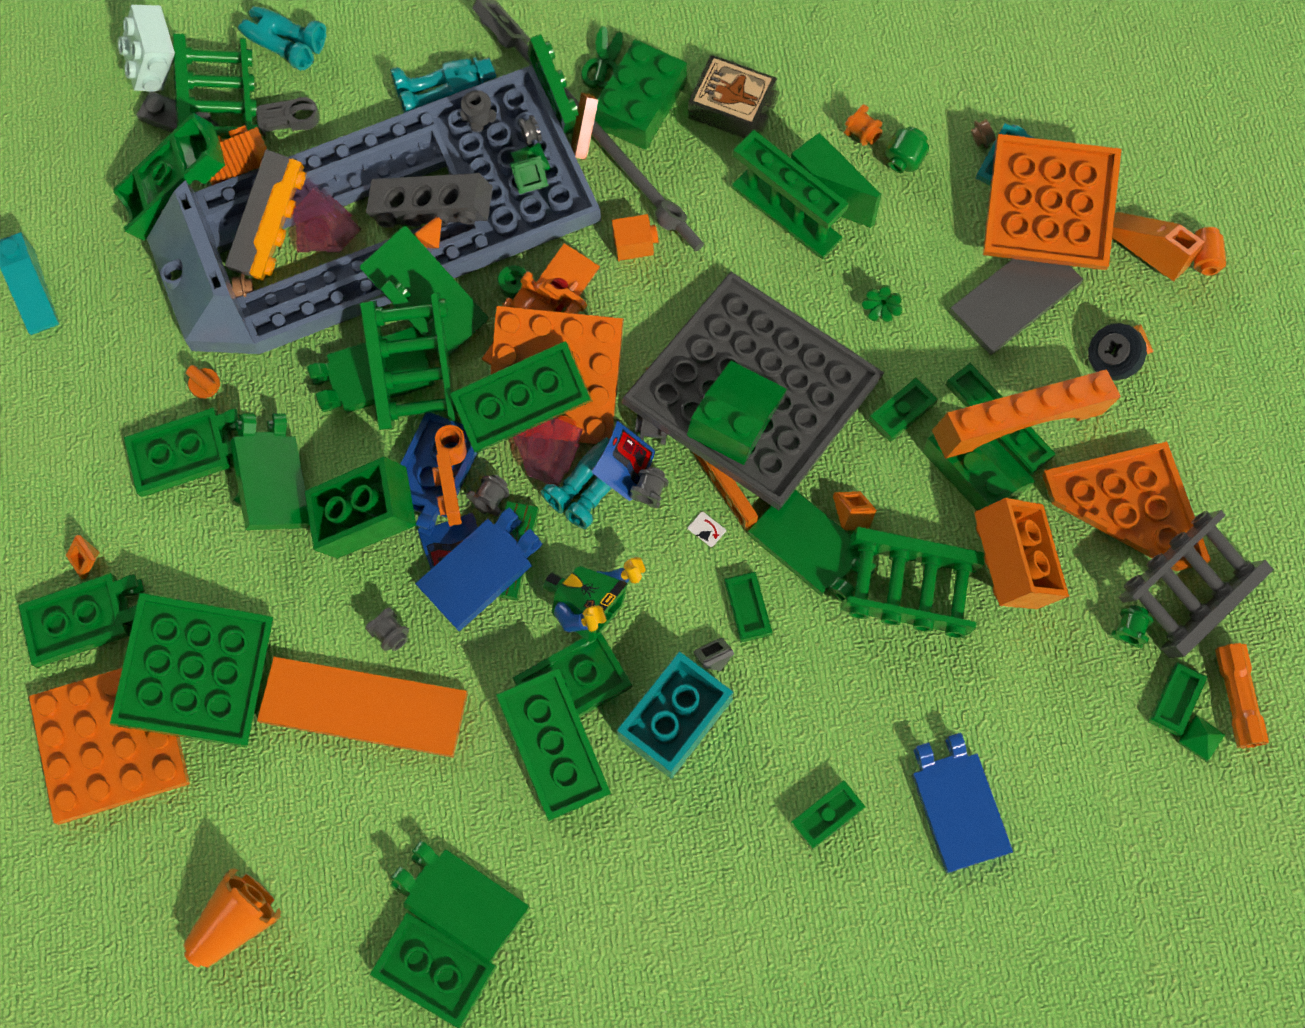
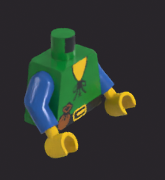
(591, 598)

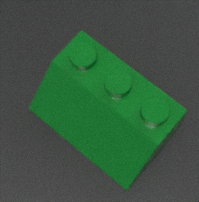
(982, 474)

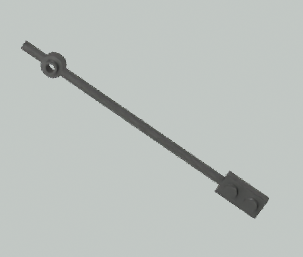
(511, 35)

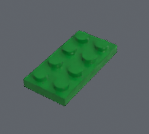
(521, 397)
(553, 744)

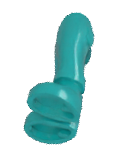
(272, 24)
(560, 497)

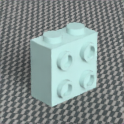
(146, 48)

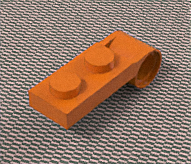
(443, 473)

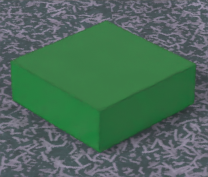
(529, 174)

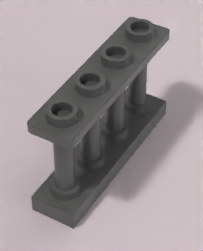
(1225, 594)

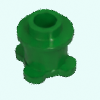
(1133, 626)

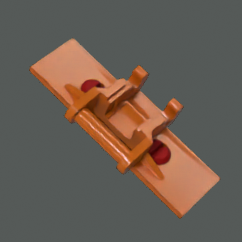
(556, 287)

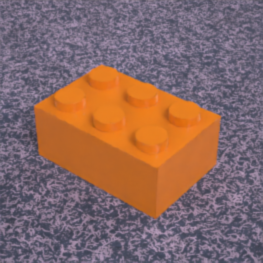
(1020, 554)

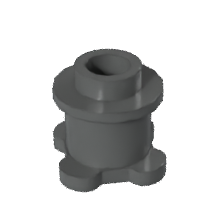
(477, 110)
(649, 430)
(649, 487)
(489, 495)
(388, 630)

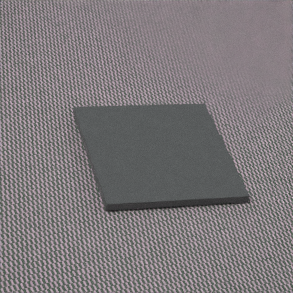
(757, 332)

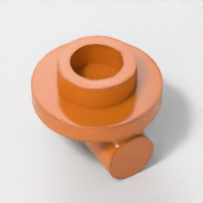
(202, 382)

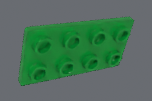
(408, 278)

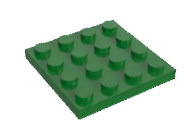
(192, 670)

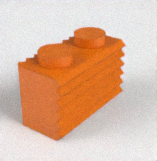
(241, 153)

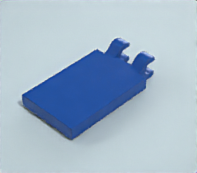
(419, 462)
(479, 569)
(959, 806)

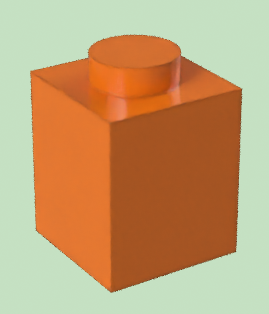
(634, 237)

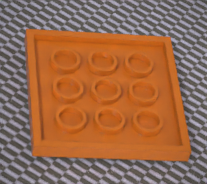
(1052, 202)
(595, 347)
(94, 763)

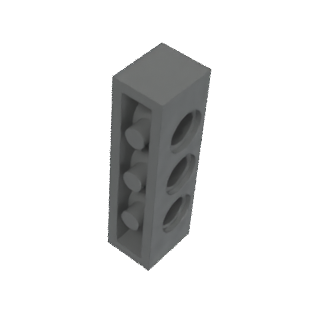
(423, 198)

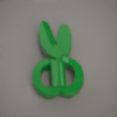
(605, 60)

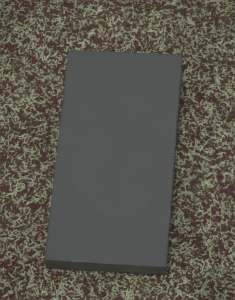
(1013, 300)

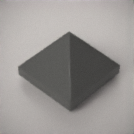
(714, 654)

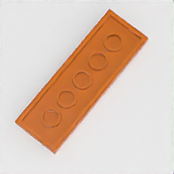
(363, 707)

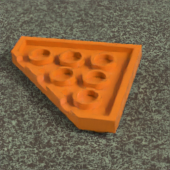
(1129, 497)

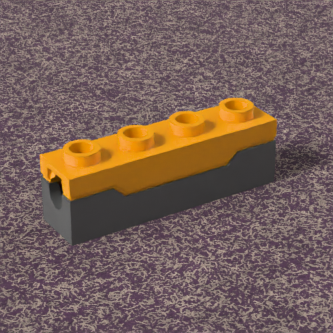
(265, 215)

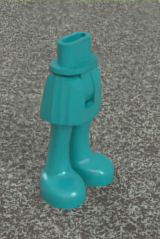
(455, 76)

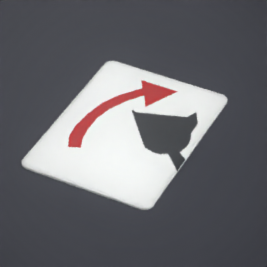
(706, 529)

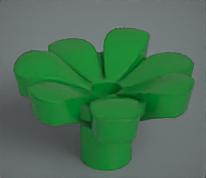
(882, 303)

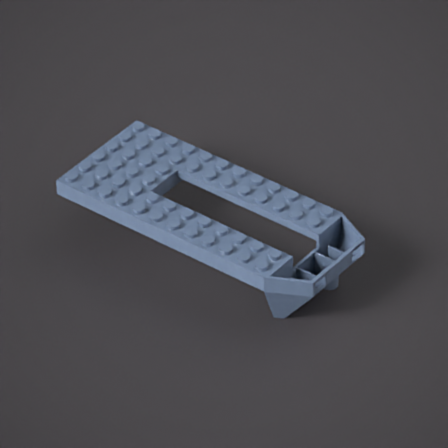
(413, 144)

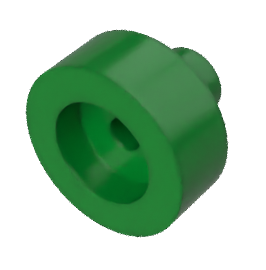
(510, 280)

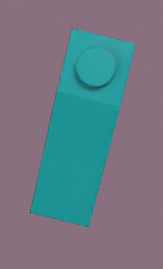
(27, 283)

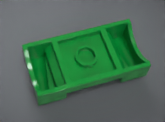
(186, 154)

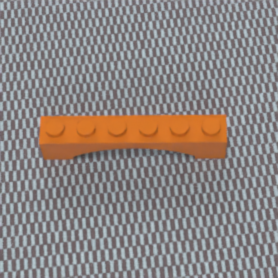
(981, 423)

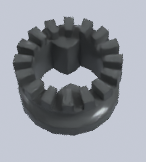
(529, 130)

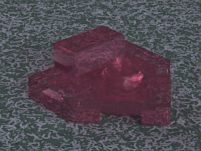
(323, 224)
(549, 449)

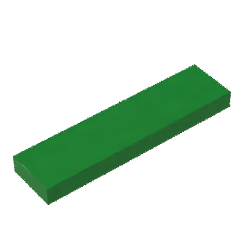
(1023, 444)

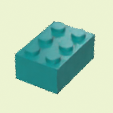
(675, 715)

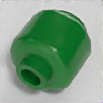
(907, 149)

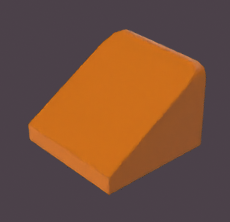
(854, 510)

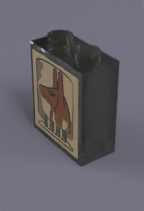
(732, 97)

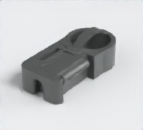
(281, 115)

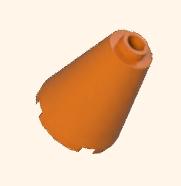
(230, 919)

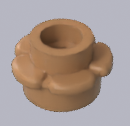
(983, 133)
(242, 286)

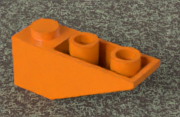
(1158, 242)

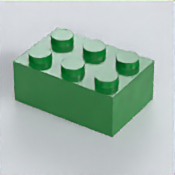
(640, 94)
(360, 508)

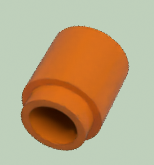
(1212, 254)

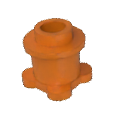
(863, 126)

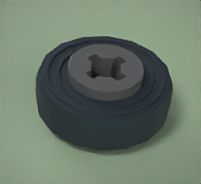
(1129, 351)

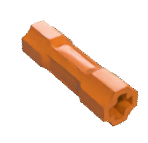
(1247, 721)

